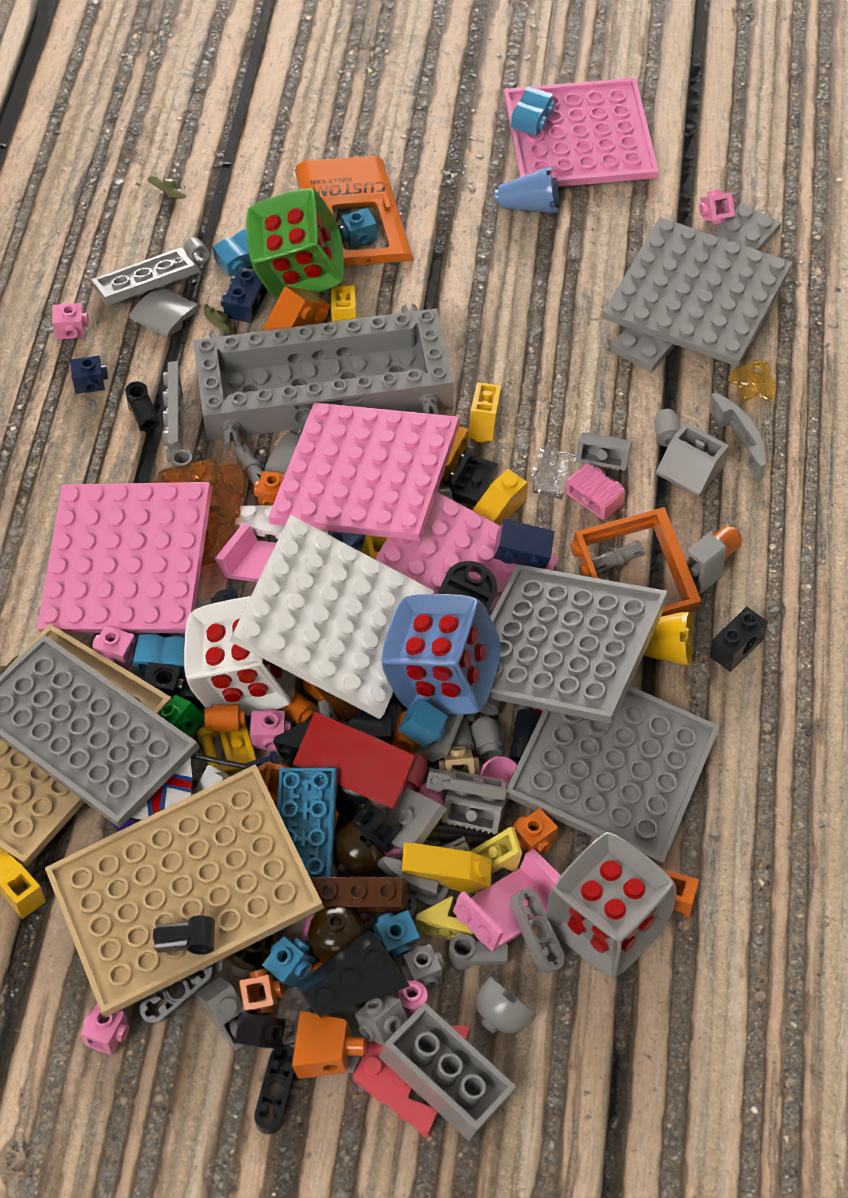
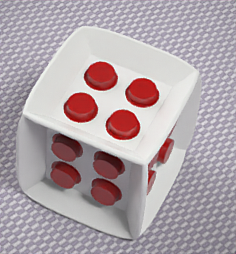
(226, 672)

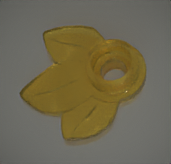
(752, 383)

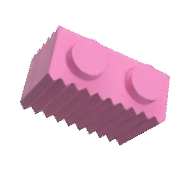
(595, 491)

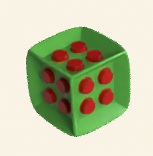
(295, 242)

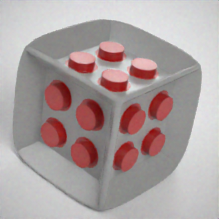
(611, 904)

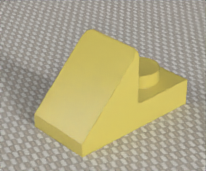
(502, 849)
(439, 923)

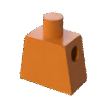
(324, 1046)

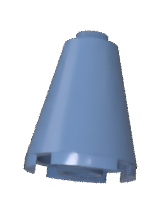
(530, 192)

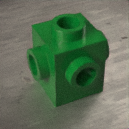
(182, 715)

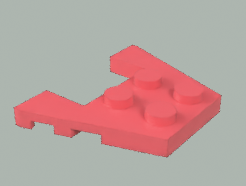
(392, 1090)

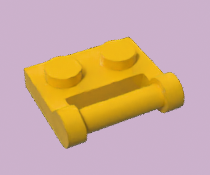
(236, 747)

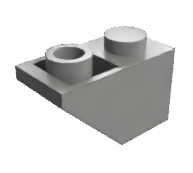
(222, 1008)

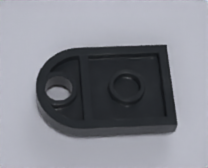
(459, 583)

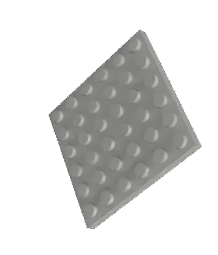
(698, 291)
(571, 641)
(618, 775)

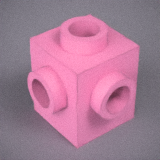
(724, 206)
(69, 321)
(116, 646)
(266, 726)
(104, 1032)

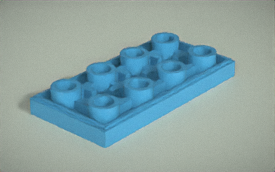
(309, 813)

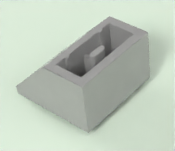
(693, 459)

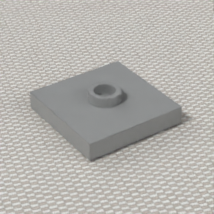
(416, 816)

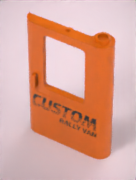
(359, 184)

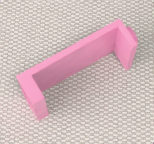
(244, 555)
(490, 911)

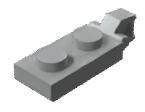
(466, 784)

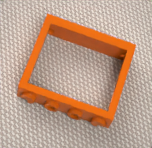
(668, 541)

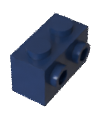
(243, 296)
(523, 544)

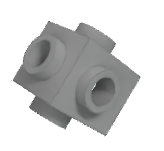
(423, 966)
(381, 1018)

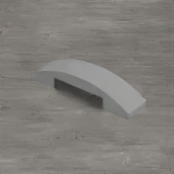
(730, 414)

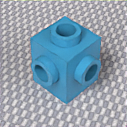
(358, 228)
(403, 929)
(290, 960)

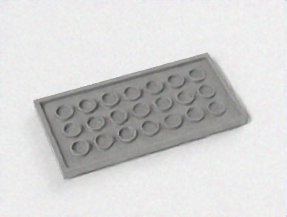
(87, 731)

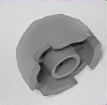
(502, 1009)

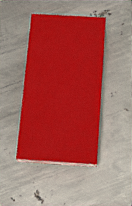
(362, 761)

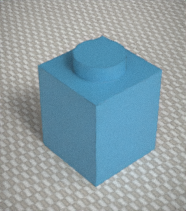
(423, 723)

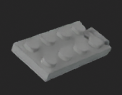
(151, 273)
(174, 417)

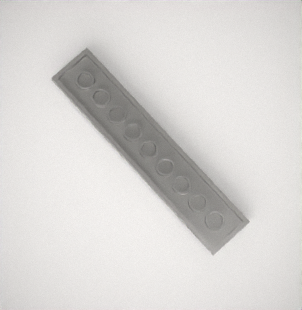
(745, 228)

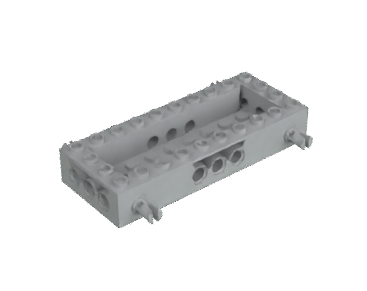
(321, 360)

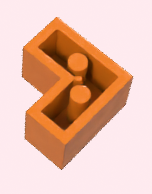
(297, 308)

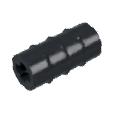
(524, 726)

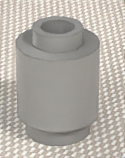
(666, 426)
(487, 738)

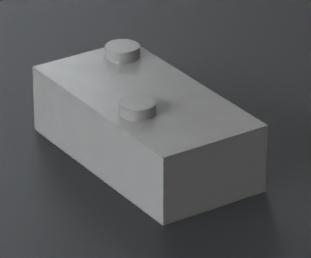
(446, 1071)

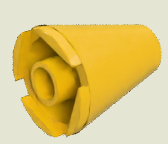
(672, 639)

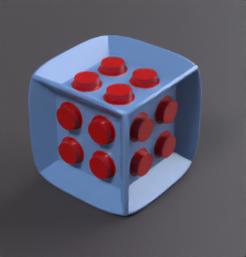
(442, 652)

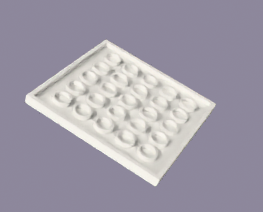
(325, 615)

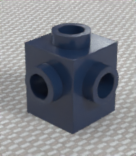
(88, 374)

